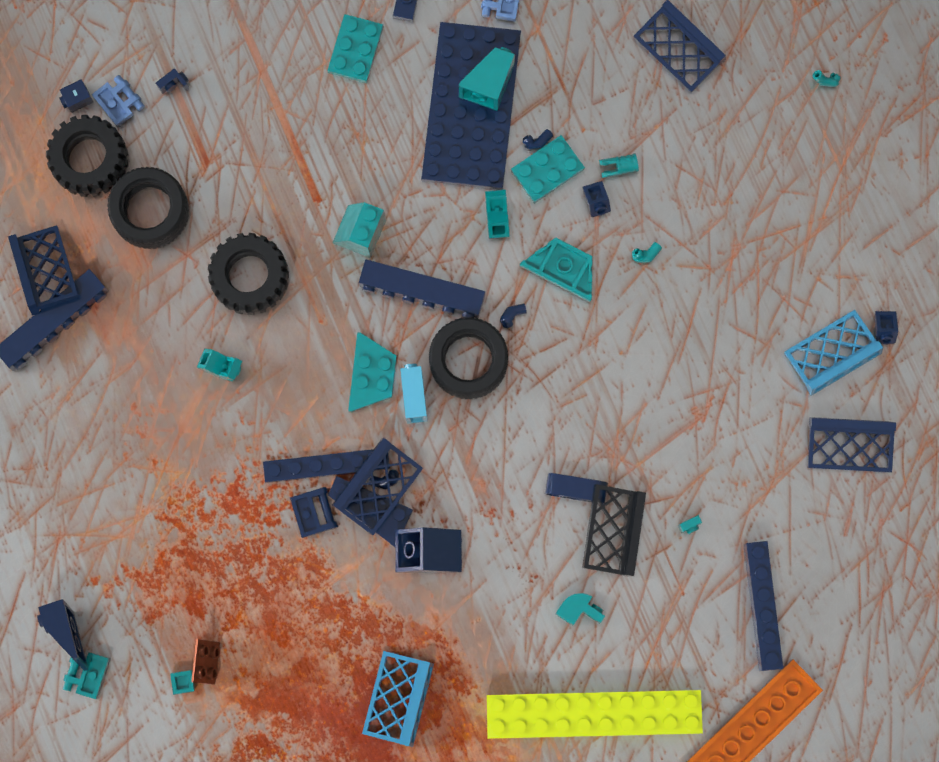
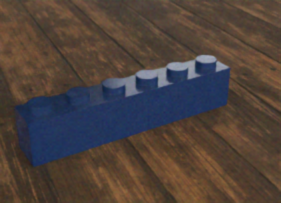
(422, 289)
(46, 325)
(763, 606)

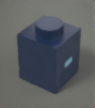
(75, 96)

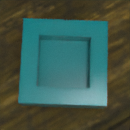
(690, 525)
(182, 682)

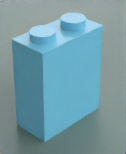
(413, 394)

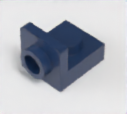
(170, 80)
(597, 199)
(886, 327)

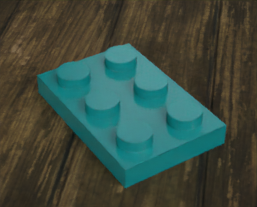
(355, 48)
(547, 169)

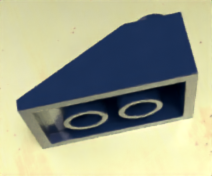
(61, 624)

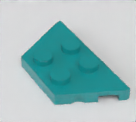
(563, 266)
(372, 374)

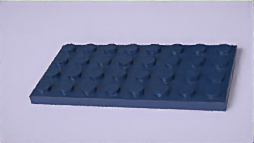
(463, 138)

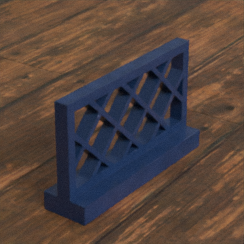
(692, 33)
(28, 278)
(856, 427)
(362, 475)

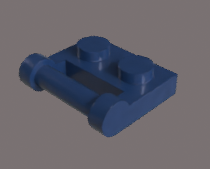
(306, 513)

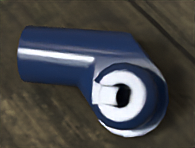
(539, 142)
(510, 313)
(391, 474)

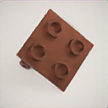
(206, 661)

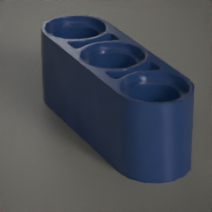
(573, 487)

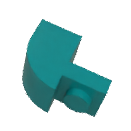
(497, 214)
(219, 365)
(575, 605)

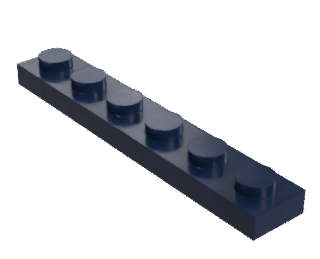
(316, 466)

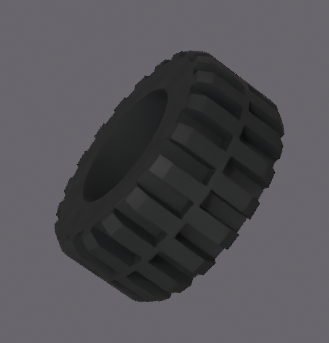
(71, 135)
(242, 247)

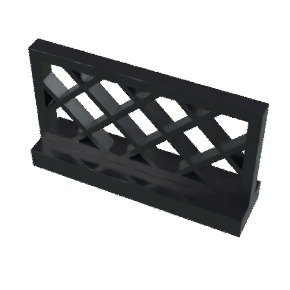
(631, 530)

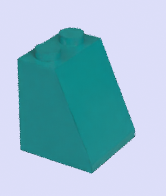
(489, 79)
(360, 228)

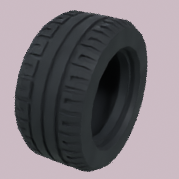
(134, 182)
(476, 329)

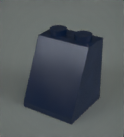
(428, 550)

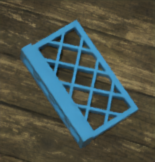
(843, 367)
(415, 704)

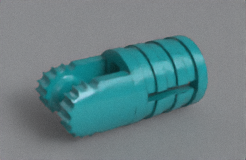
(624, 165)

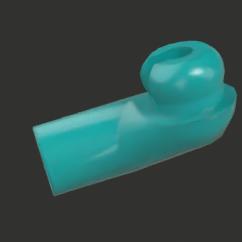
(822, 80)
(646, 256)

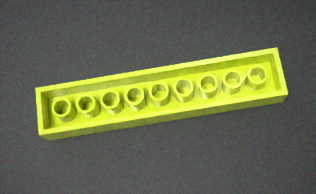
(594, 714)

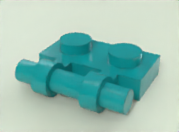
(91, 679)

